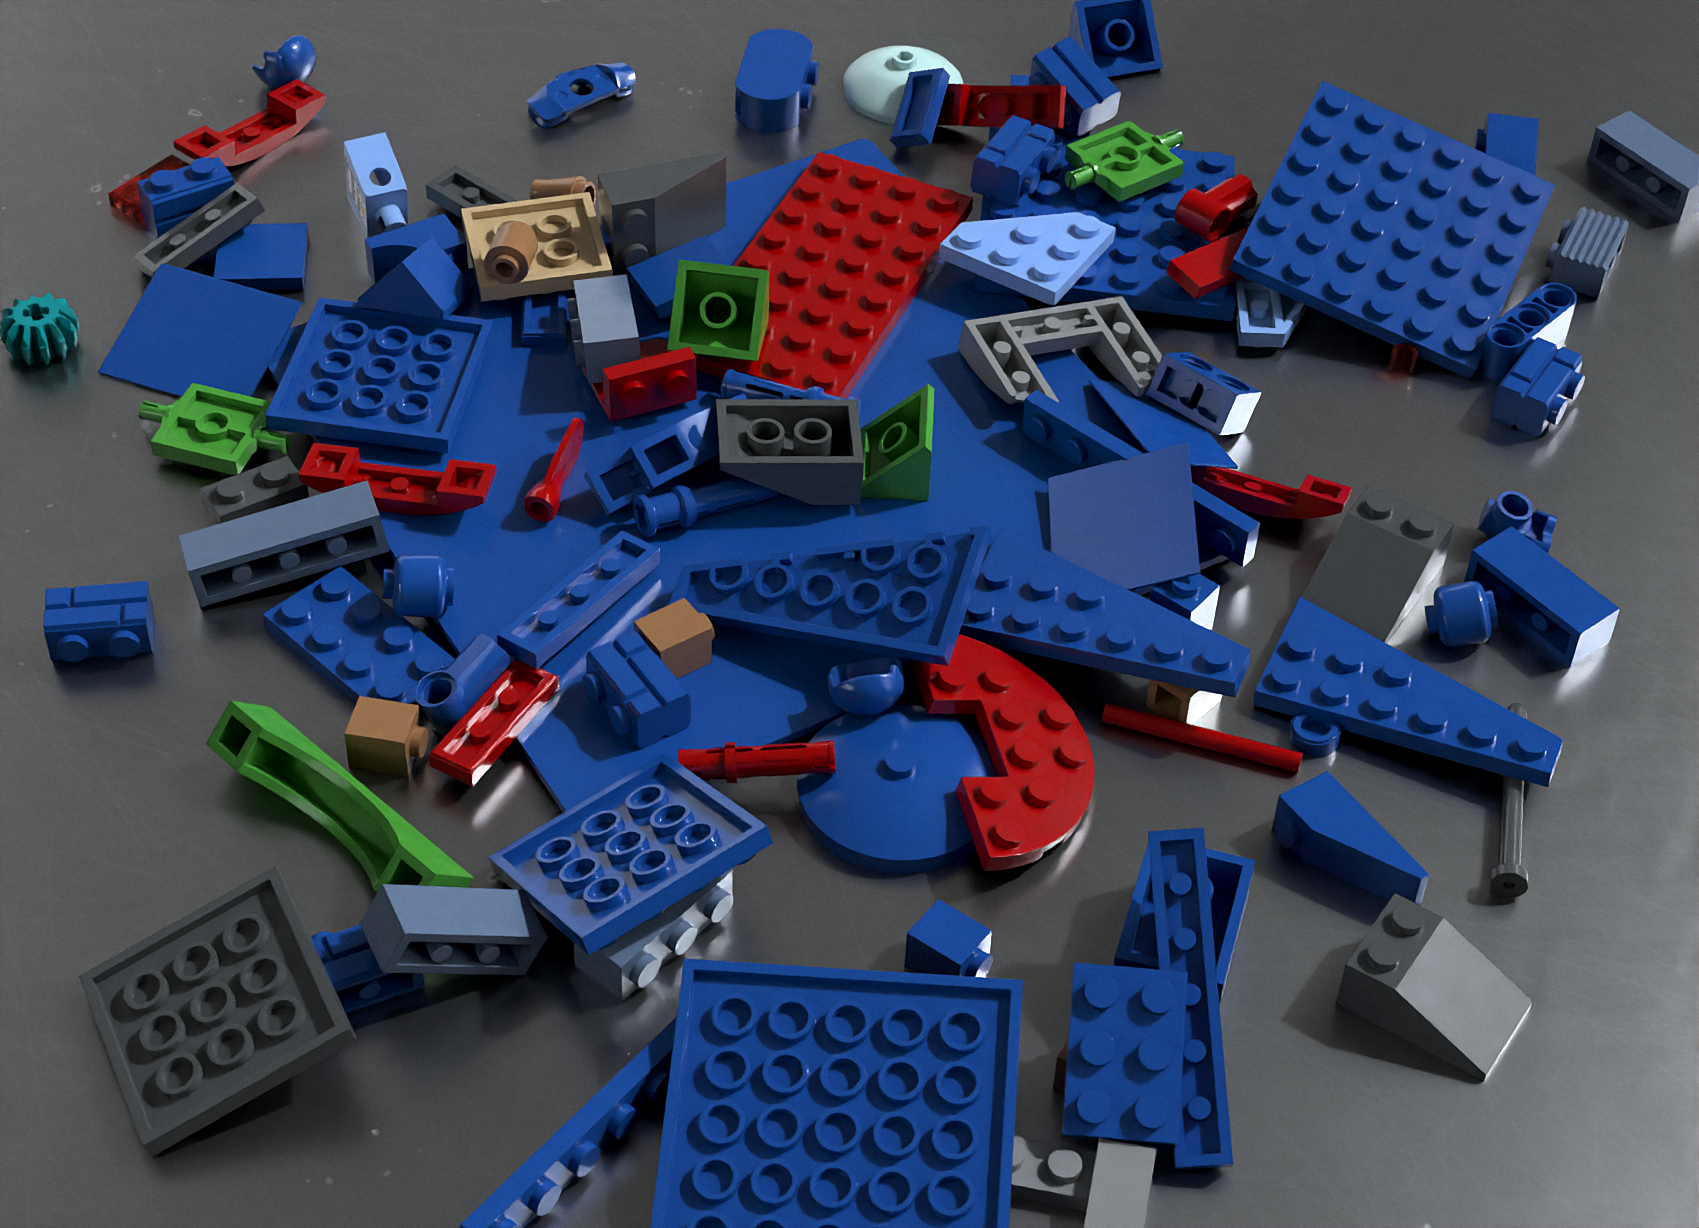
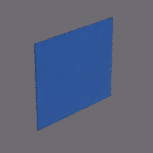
(199, 333)
(1128, 518)

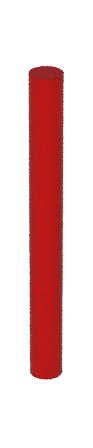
(1202, 737)

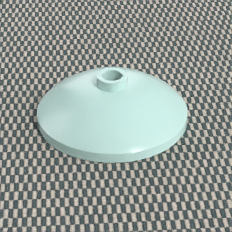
(879, 77)

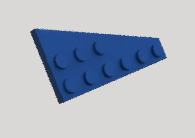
(855, 595)
(1066, 613)
(1389, 696)

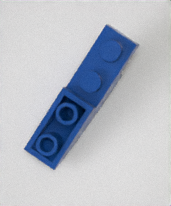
(657, 461)

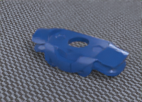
(556, 99)

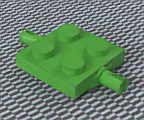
(1124, 160)
(212, 429)

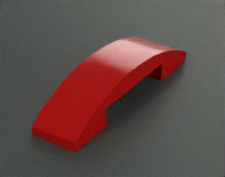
(995, 104)
(286, 114)
(399, 488)
(1263, 497)

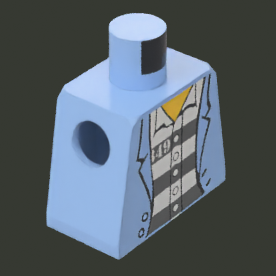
(375, 206)

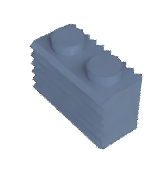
(1586, 251)

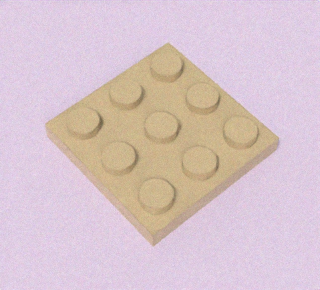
(566, 238)

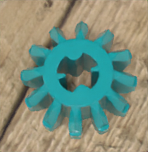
(39, 329)

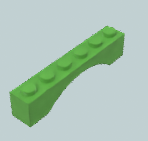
(285, 761)

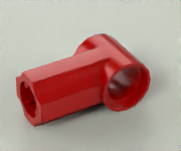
(1212, 211)

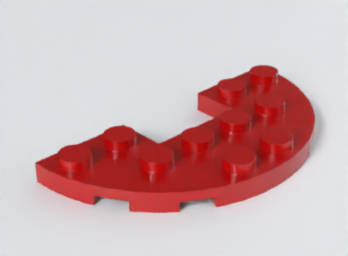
(1034, 747)

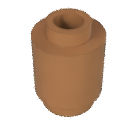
(511, 252)

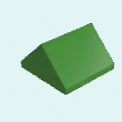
(719, 310)
(900, 449)

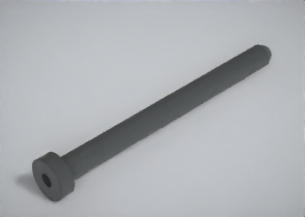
(1509, 877)

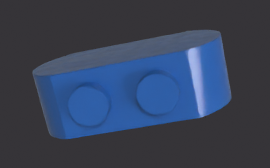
(775, 81)

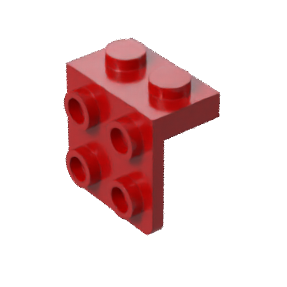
(648, 384)

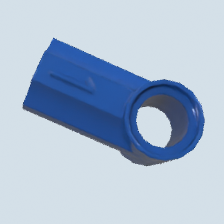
(451, 692)

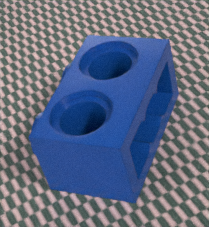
(1203, 393)

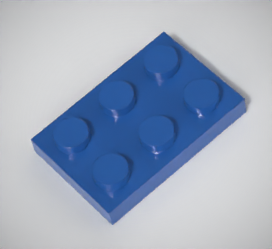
(1125, 1054)

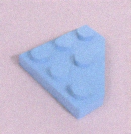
(1030, 253)

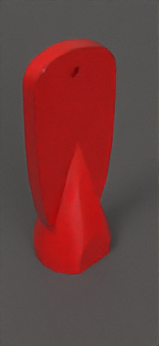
(544, 498)

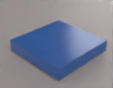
(264, 256)
(657, 275)

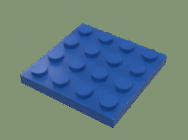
(381, 376)
(630, 852)

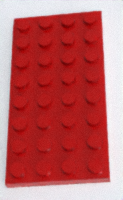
(842, 270)

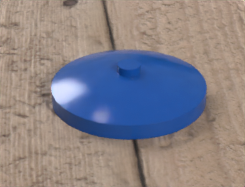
(894, 790)

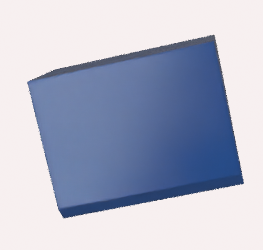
(1117, 35)
(420, 285)

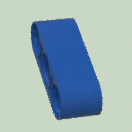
(1541, 314)

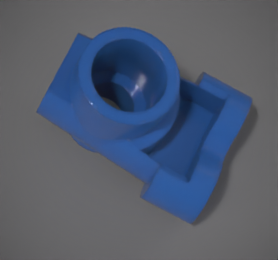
(1517, 511)

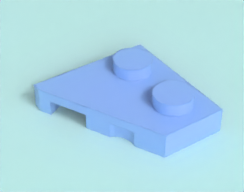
(1265, 315)

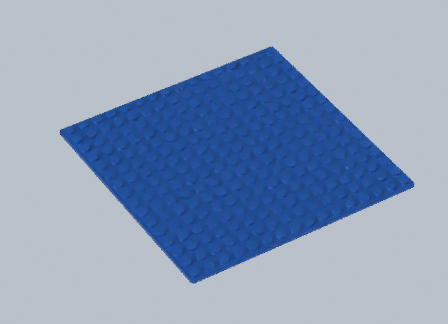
(758, 683)

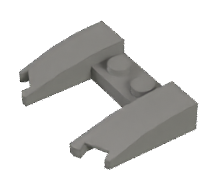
(1002, 346)
(1104, 1183)

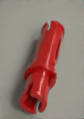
(757, 761)

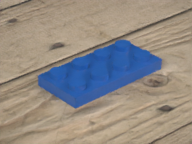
(355, 639)

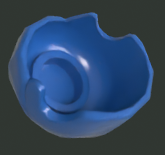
(292, 61)
(866, 685)

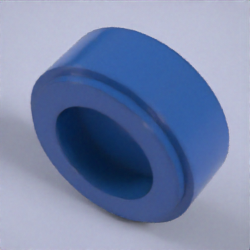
(1312, 737)

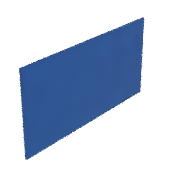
(1160, 426)

